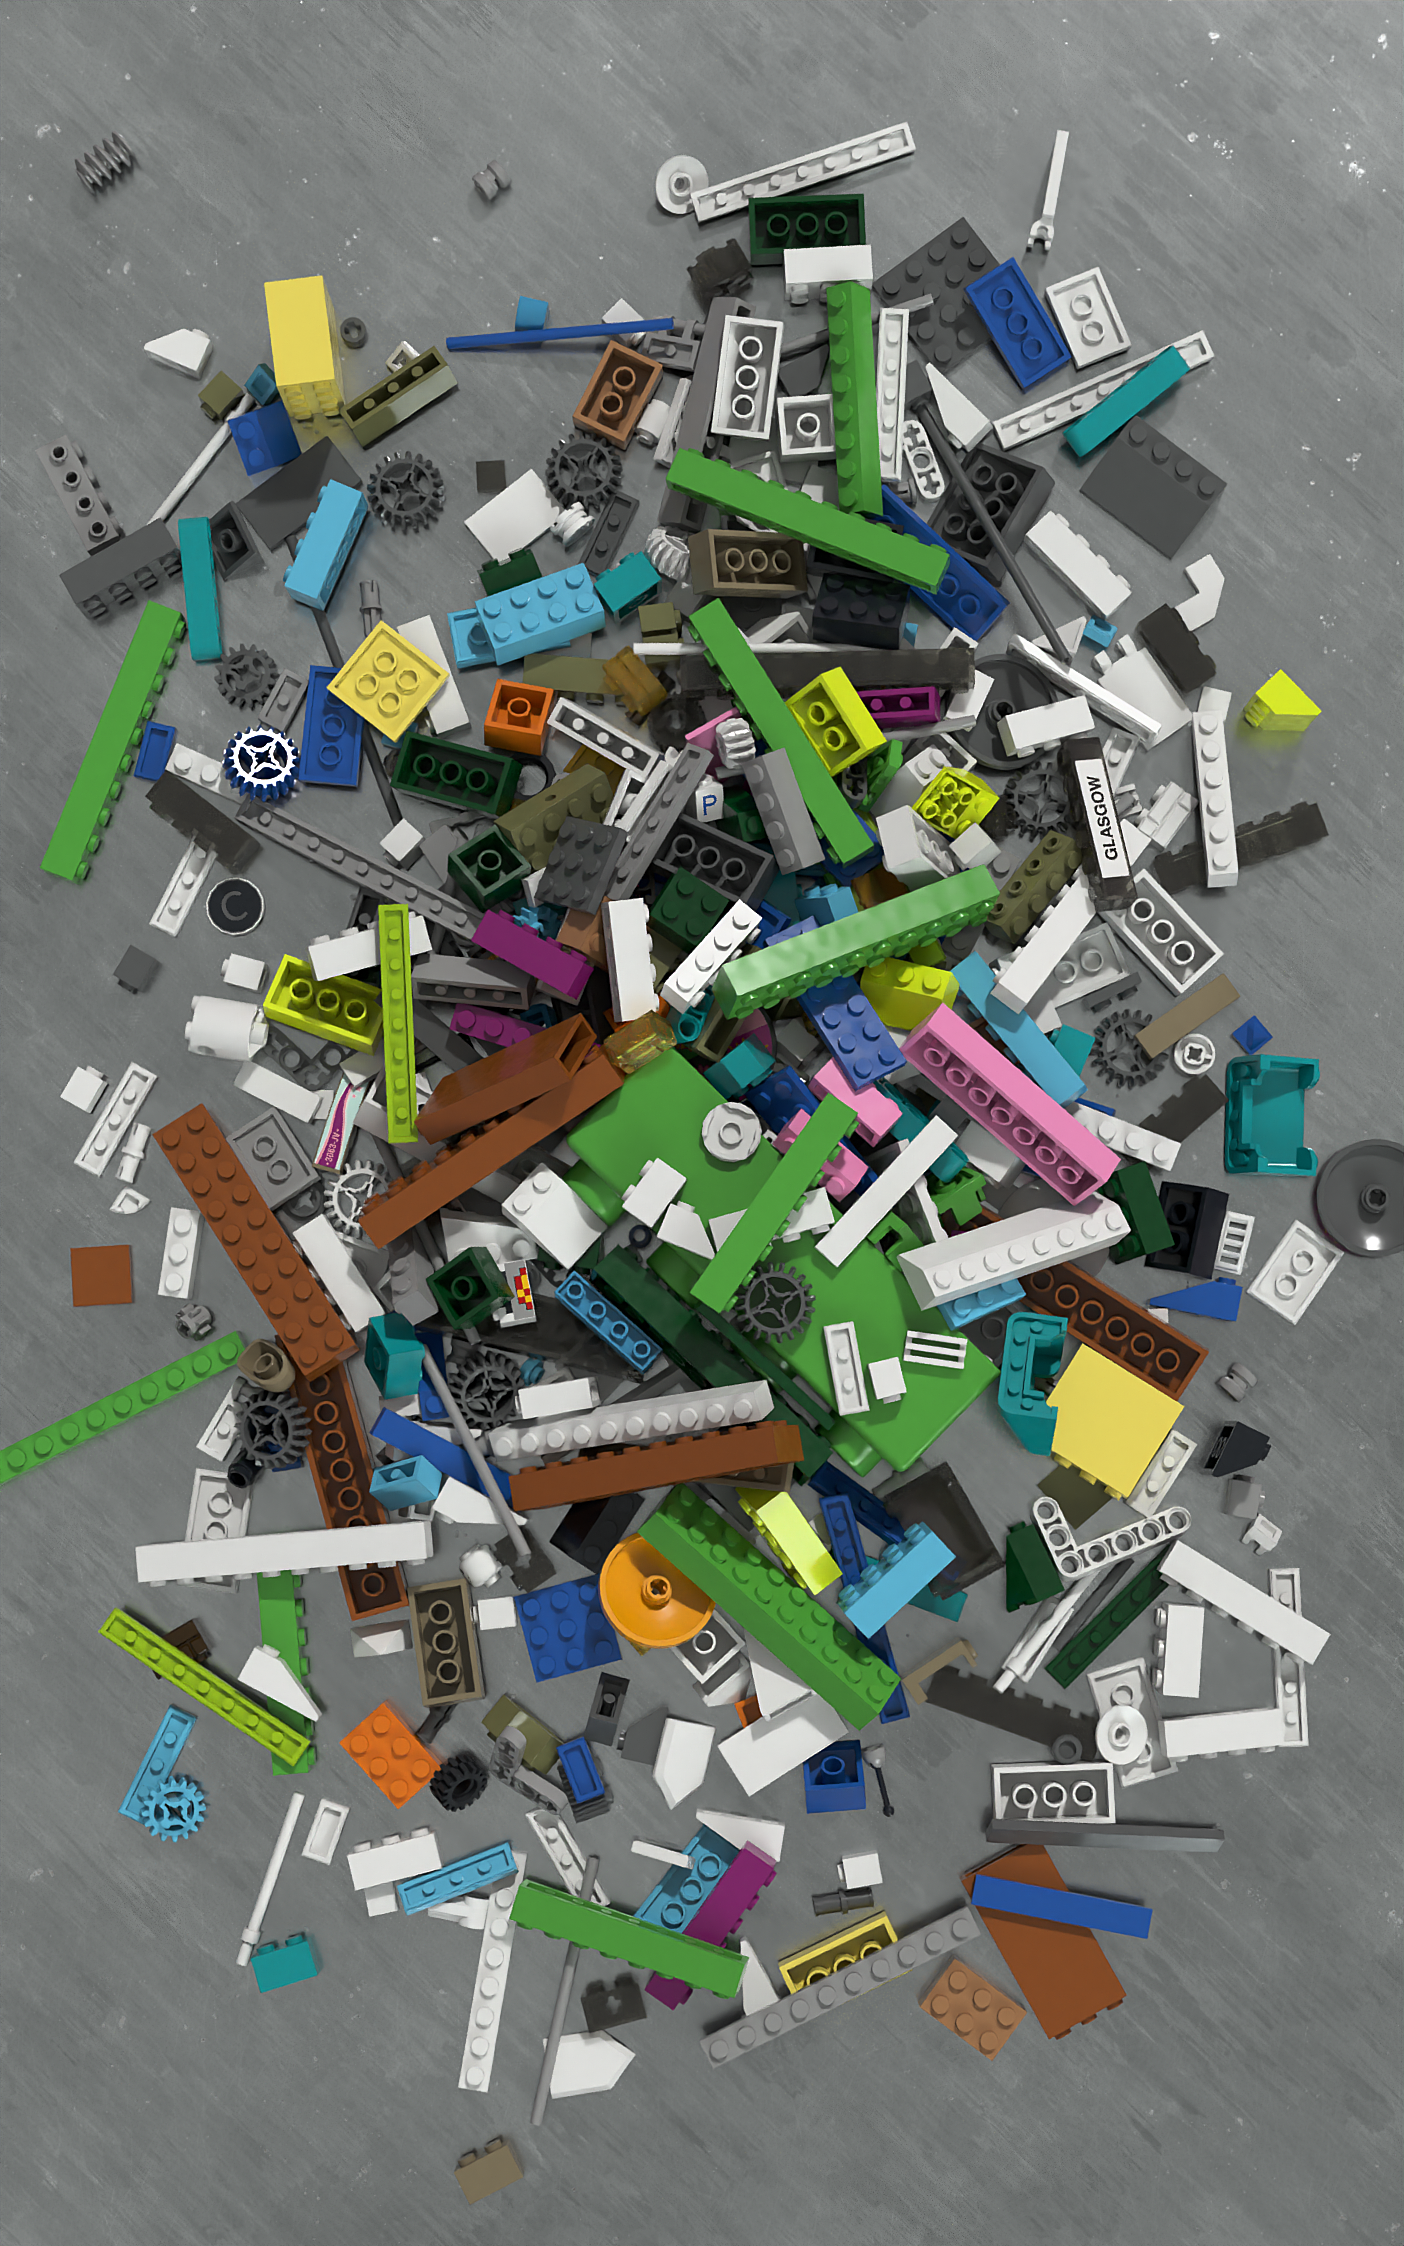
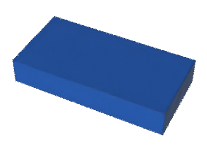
(154, 751)
(580, 1769)

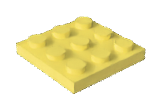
(388, 681)

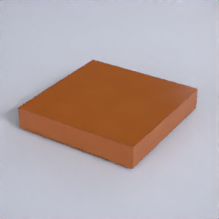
(101, 1275)

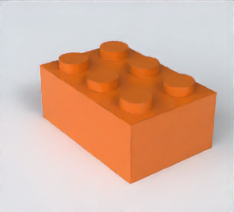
(391, 1754)

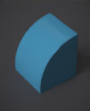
(531, 314)

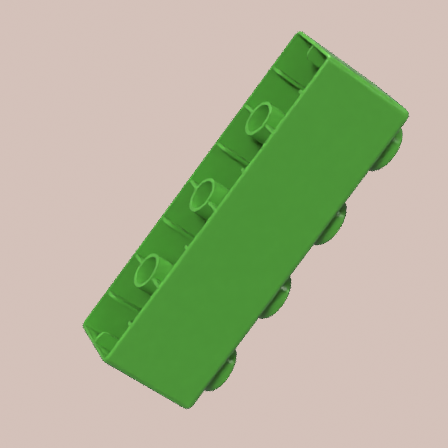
(663, 1116)

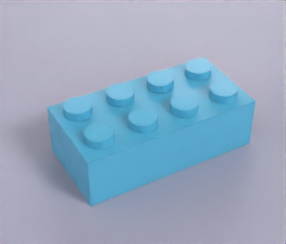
(325, 544)
(540, 614)
(894, 1579)

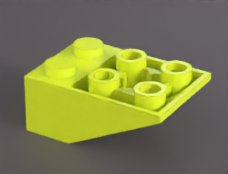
(955, 801)

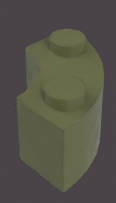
(541, 1742)

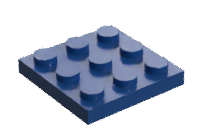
(566, 1628)

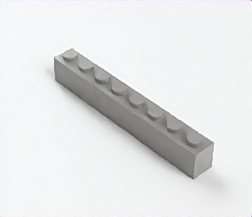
(696, 425)

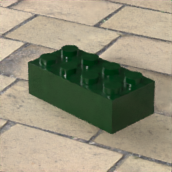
(803, 223)
(456, 775)

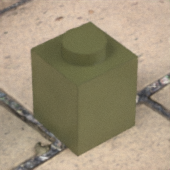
(220, 396)

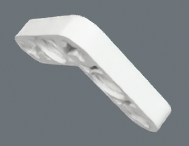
(936, 477)

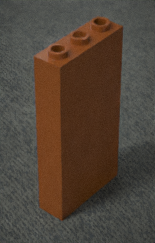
(505, 1079)
(1051, 1960)

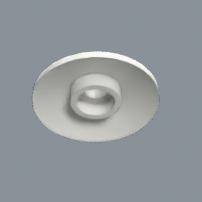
(693, 179)
(1130, 1738)

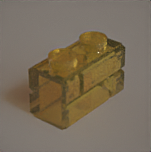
(634, 681)
(640, 1042)

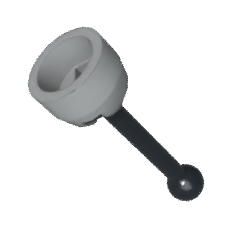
(875, 1758)

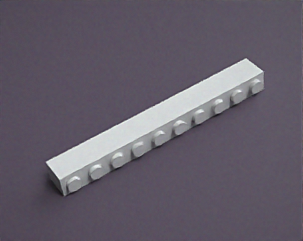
(632, 1420)
(284, 1551)

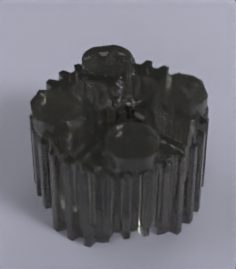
(721, 270)
(661, 718)

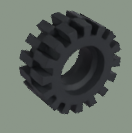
(458, 1782)

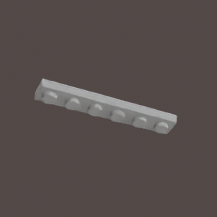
(657, 822)

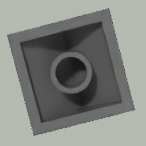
(232, 542)

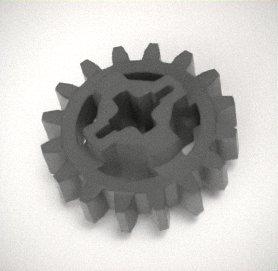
(249, 663)

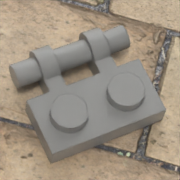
(675, 351)

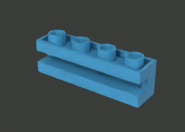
(608, 1323)

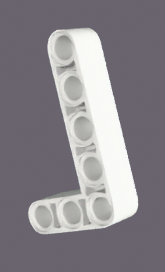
(1106, 1543)

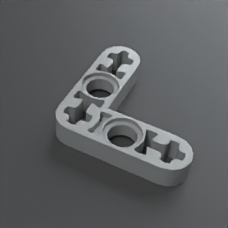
(507, 1768)

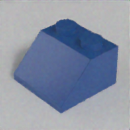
(264, 438)
(835, 1778)

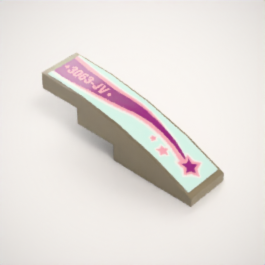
(338, 1129)

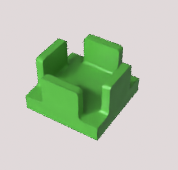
(959, 1195)
(900, 1231)

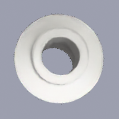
(652, 422)

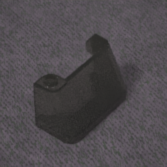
(947, 1511)

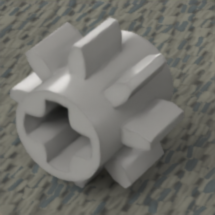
(193, 1321)

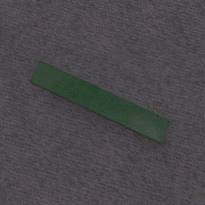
(766, 1365)
(1108, 1622)

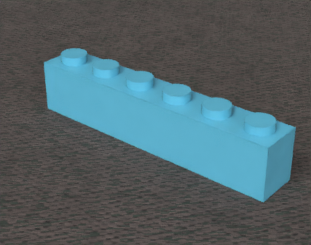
(1018, 1032)

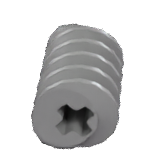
(103, 161)

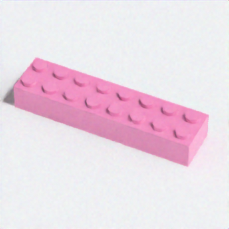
(1009, 1105)

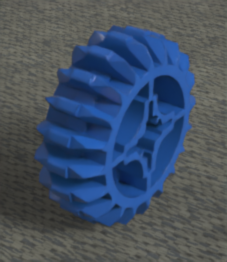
(278, 778)

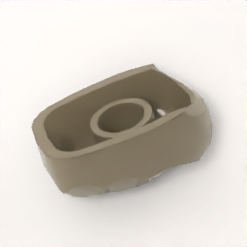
(267, 1366)

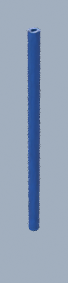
(560, 333)

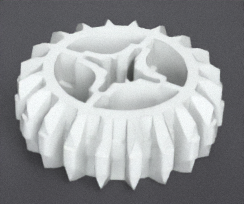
(669, 552)
(340, 1187)

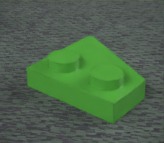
(880, 770)

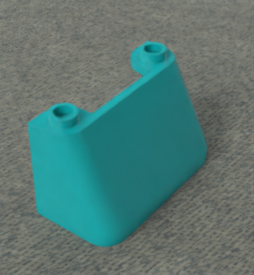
(1268, 1115)
(1030, 1351)

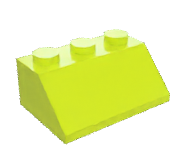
(1281, 706)
(835, 721)
(907, 991)

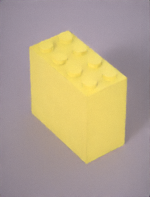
(305, 346)
(1108, 1422)

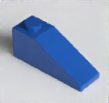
(1211, 1300)
(430, 1402)

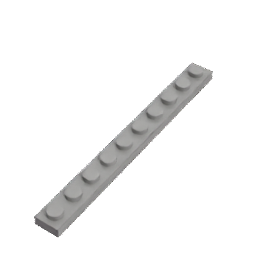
(360, 867)
(840, 1987)

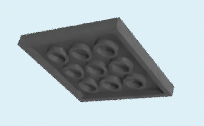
(942, 267)

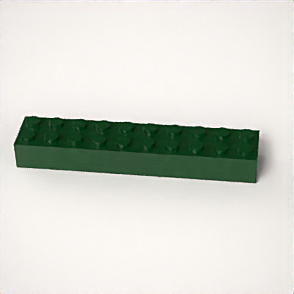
(692, 1346)

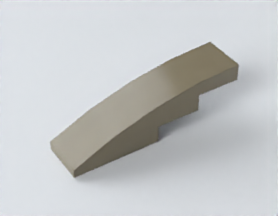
(1186, 1016)

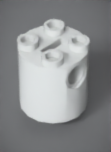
(226, 1028)

